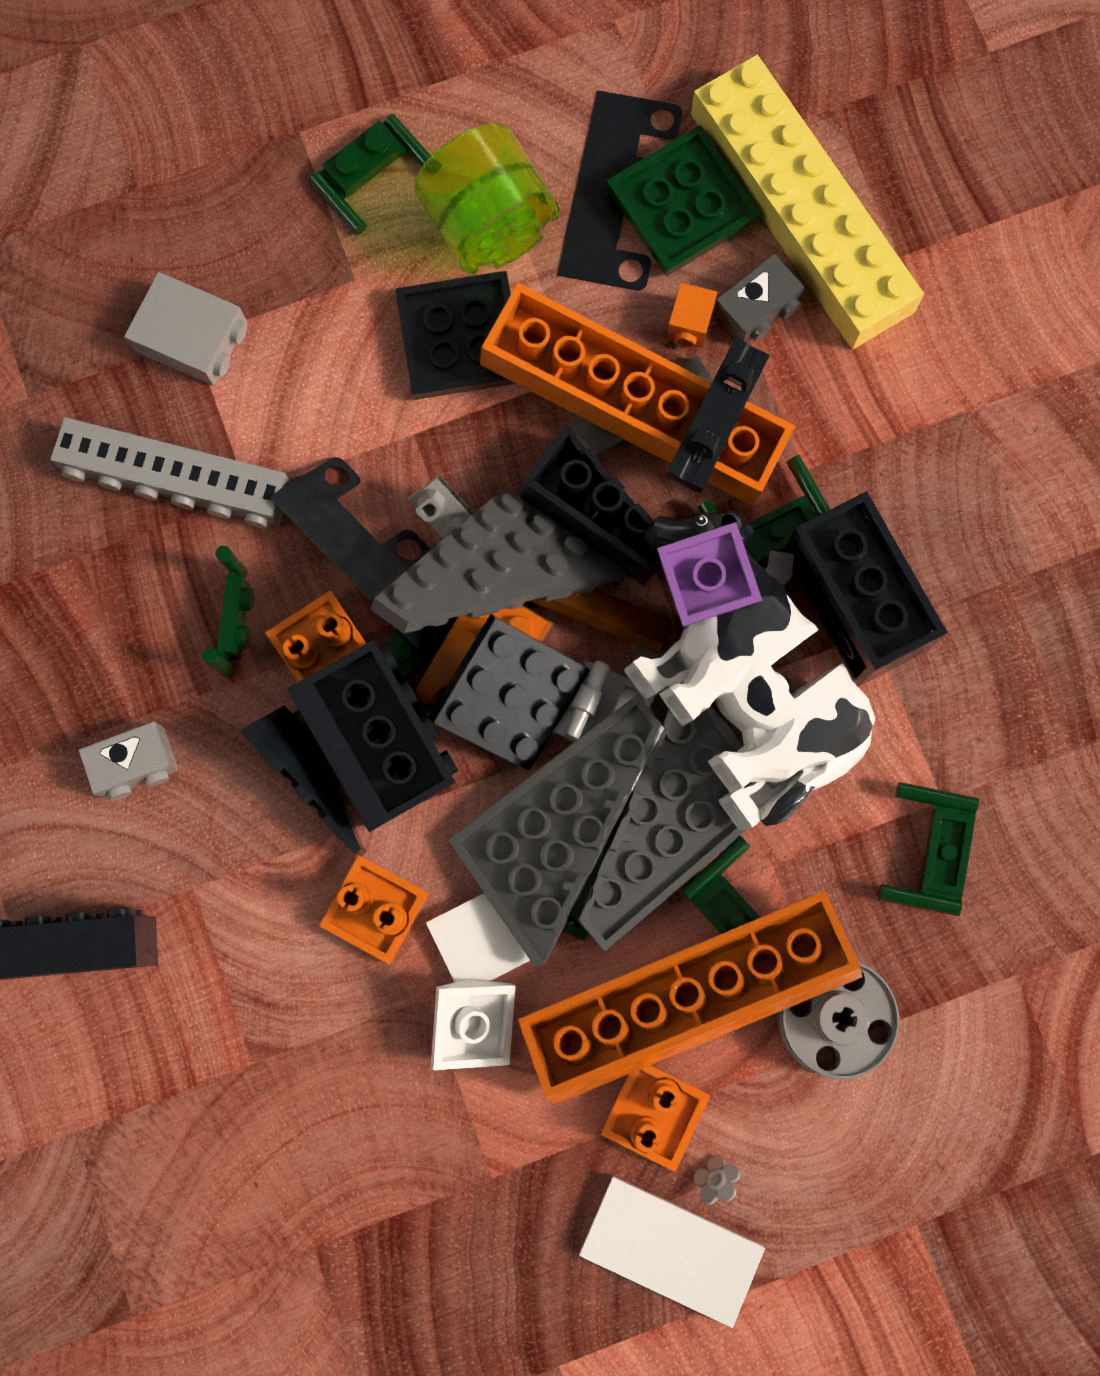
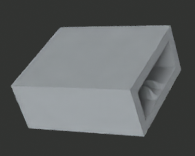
(187, 329)

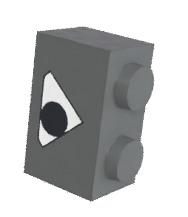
(759, 301)

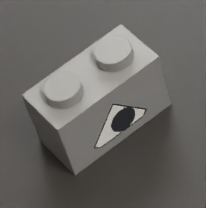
(129, 761)

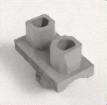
(440, 506)

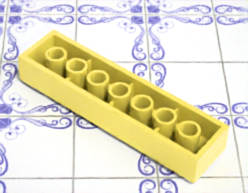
(806, 202)

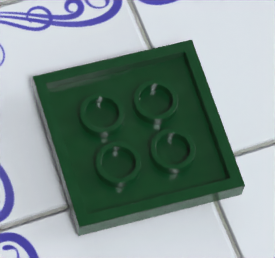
(683, 200)

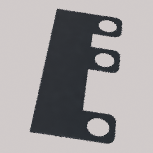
(595, 217)
(342, 538)

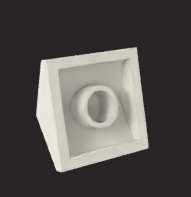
(472, 1024)

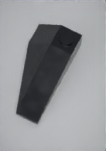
(294, 752)

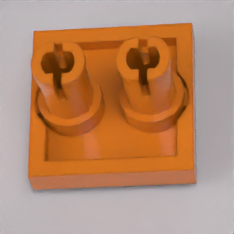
(315, 636)
(374, 909)
(655, 1115)

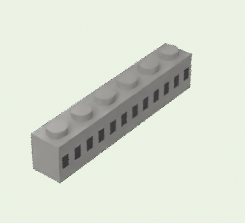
(169, 472)

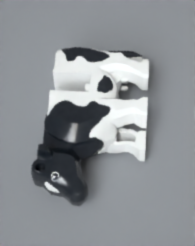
(788, 738)

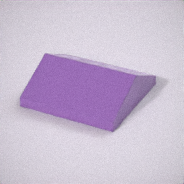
(709, 574)

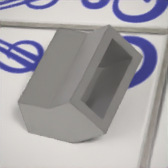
(779, 566)

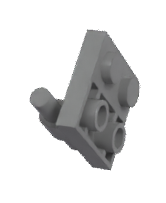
(595, 701)

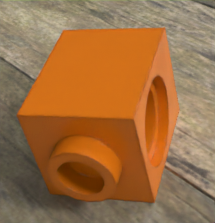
(691, 316)

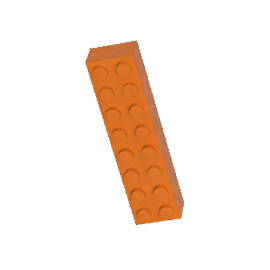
(624, 388)
(689, 998)

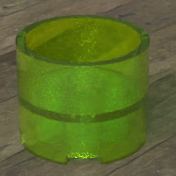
(485, 197)

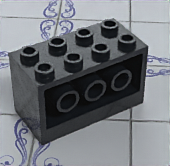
(863, 589)
(346, 730)

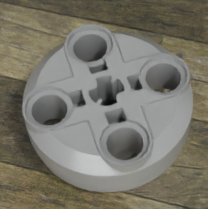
(850, 1041)

